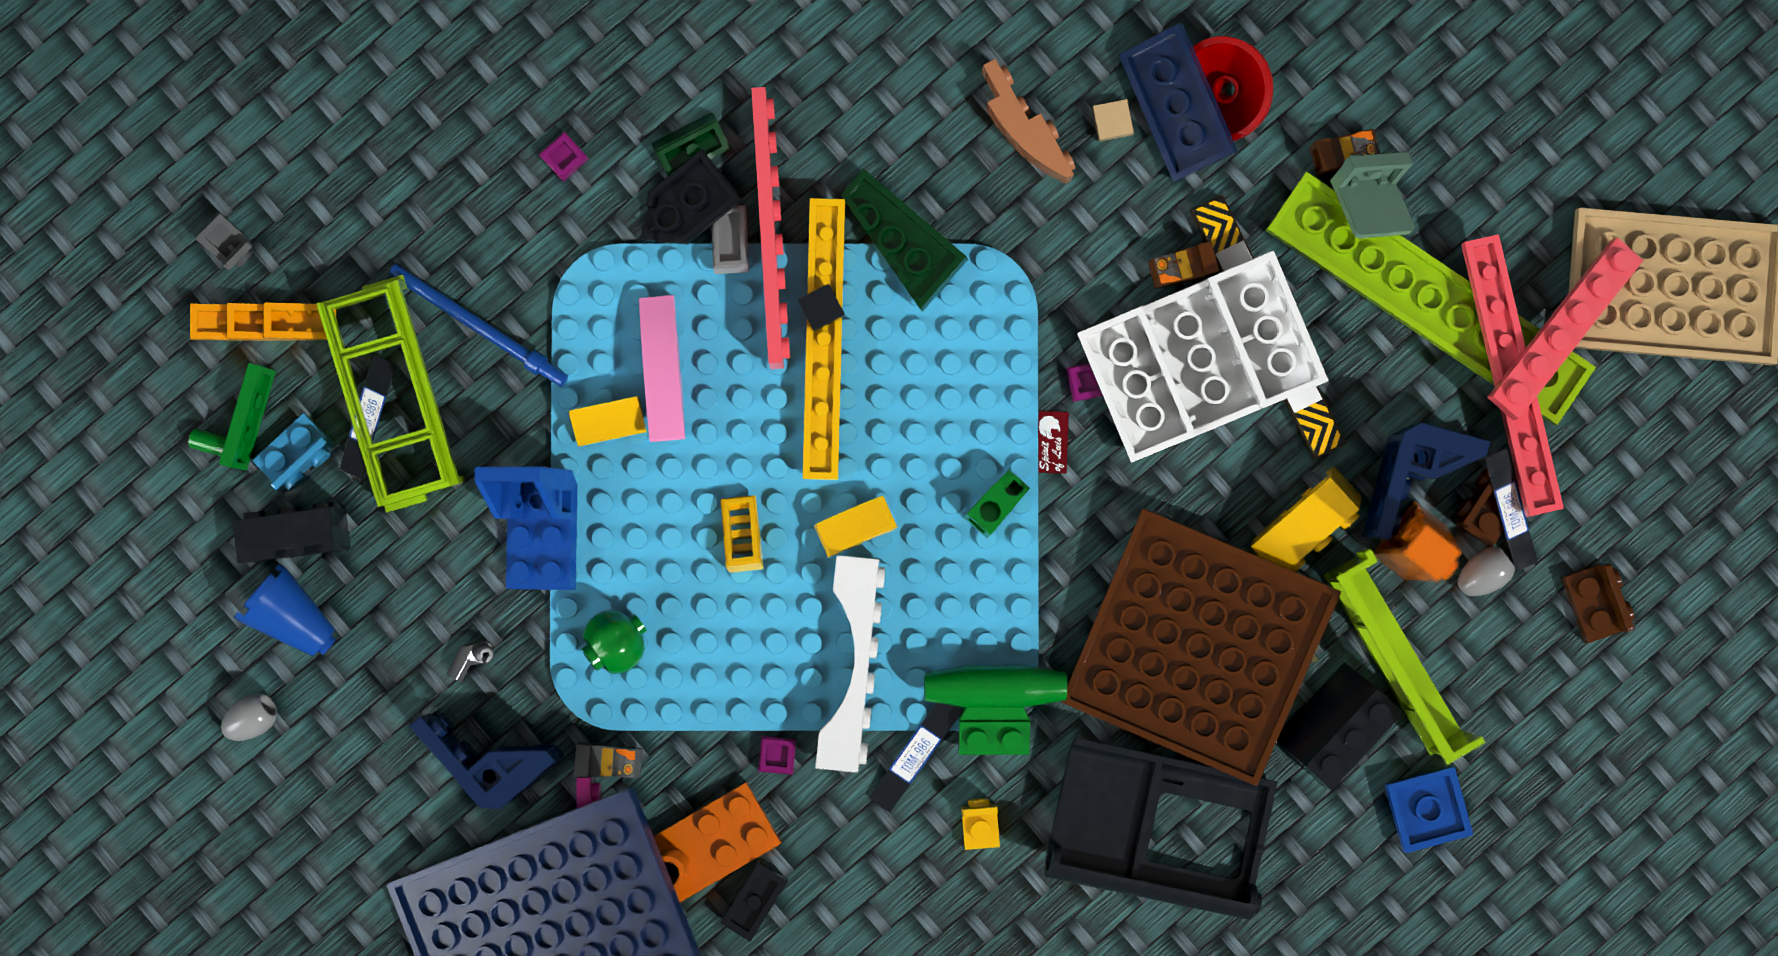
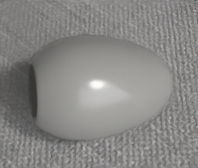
(1485, 572)
(249, 717)

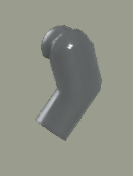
(470, 655)

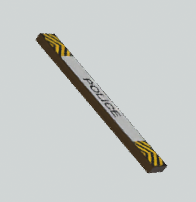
(1230, 249)

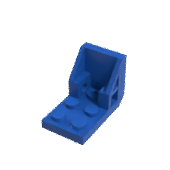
(540, 523)

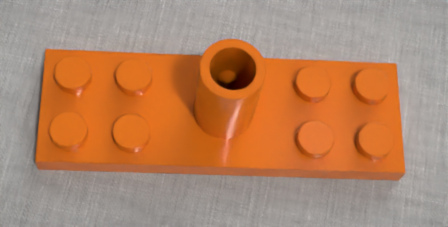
(716, 840)

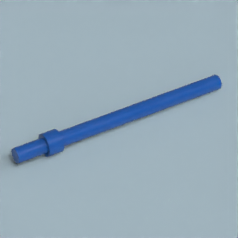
(533, 361)

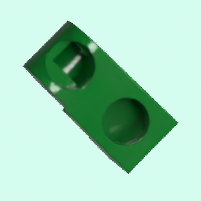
(997, 503)

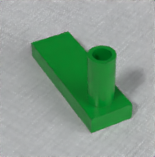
(239, 443)

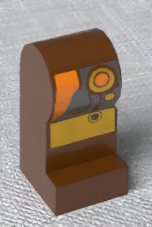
(1330, 154)
(1184, 266)

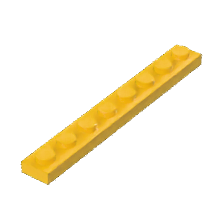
(824, 345)

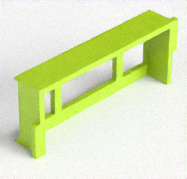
(434, 430)
(1398, 660)

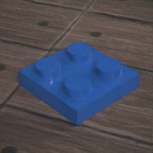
(1428, 809)

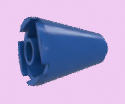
(288, 614)

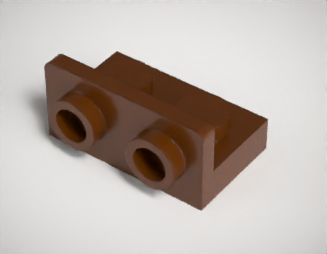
(1480, 513)
(1598, 602)

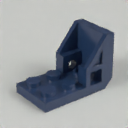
(1436, 454)
(514, 765)

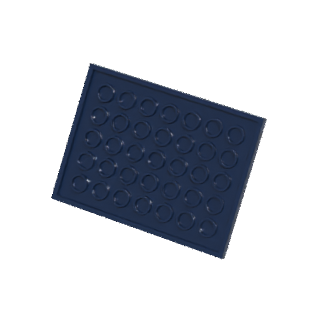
(553, 889)

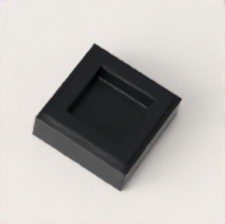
(821, 307)

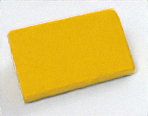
(608, 421)

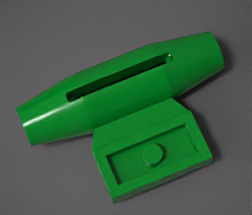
(994, 703)

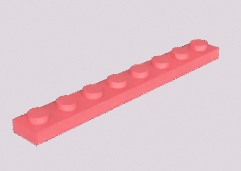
(771, 242)
(1503, 346)

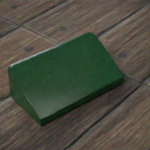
(688, 140)

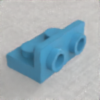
(294, 453)

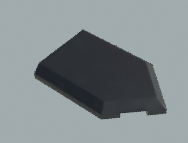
(688, 202)

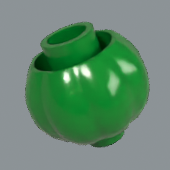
(614, 641)

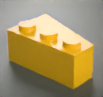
(1309, 522)

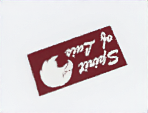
(1052, 441)

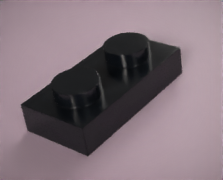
(754, 901)

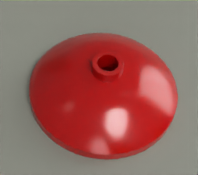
(1239, 63)

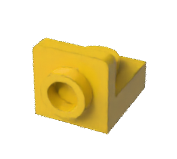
(980, 824)

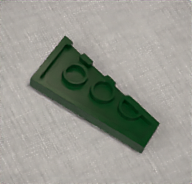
(907, 242)

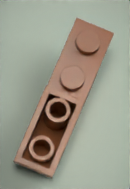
(1031, 138)

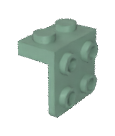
(1370, 194)

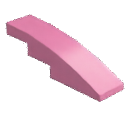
(662, 368)

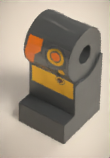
(607, 760)

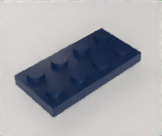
(1178, 102)

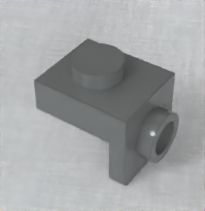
(225, 241)

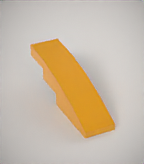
(256, 322)

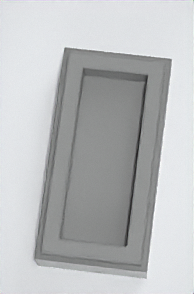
(731, 242)

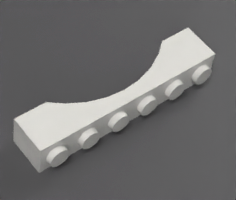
(841, 736)

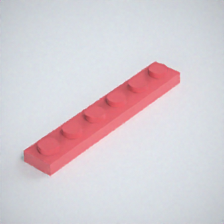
(1565, 329)

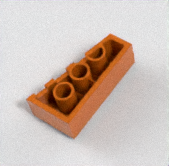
(1420, 548)

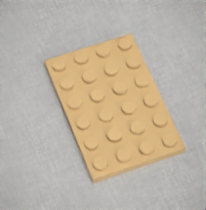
(1696, 295)

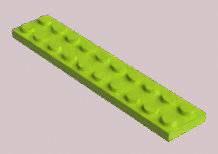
(1408, 287)

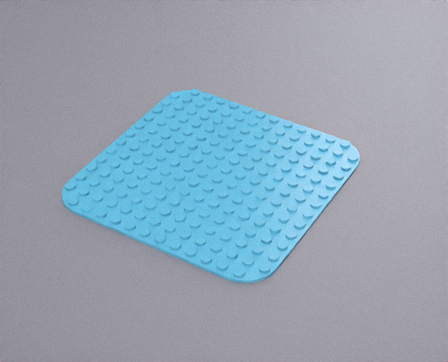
(926, 419)

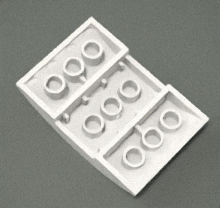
(1202, 357)

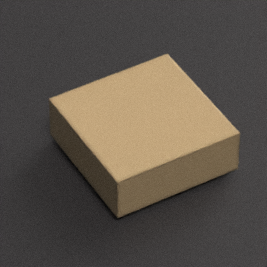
(1112, 120)

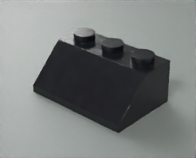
(1338, 726)

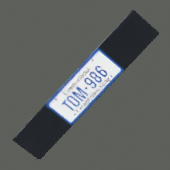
(372, 403)
(1511, 510)
(914, 755)

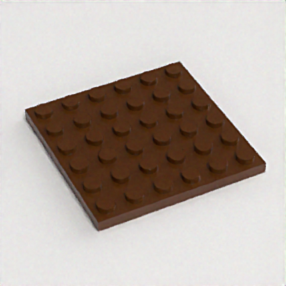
(1200, 646)

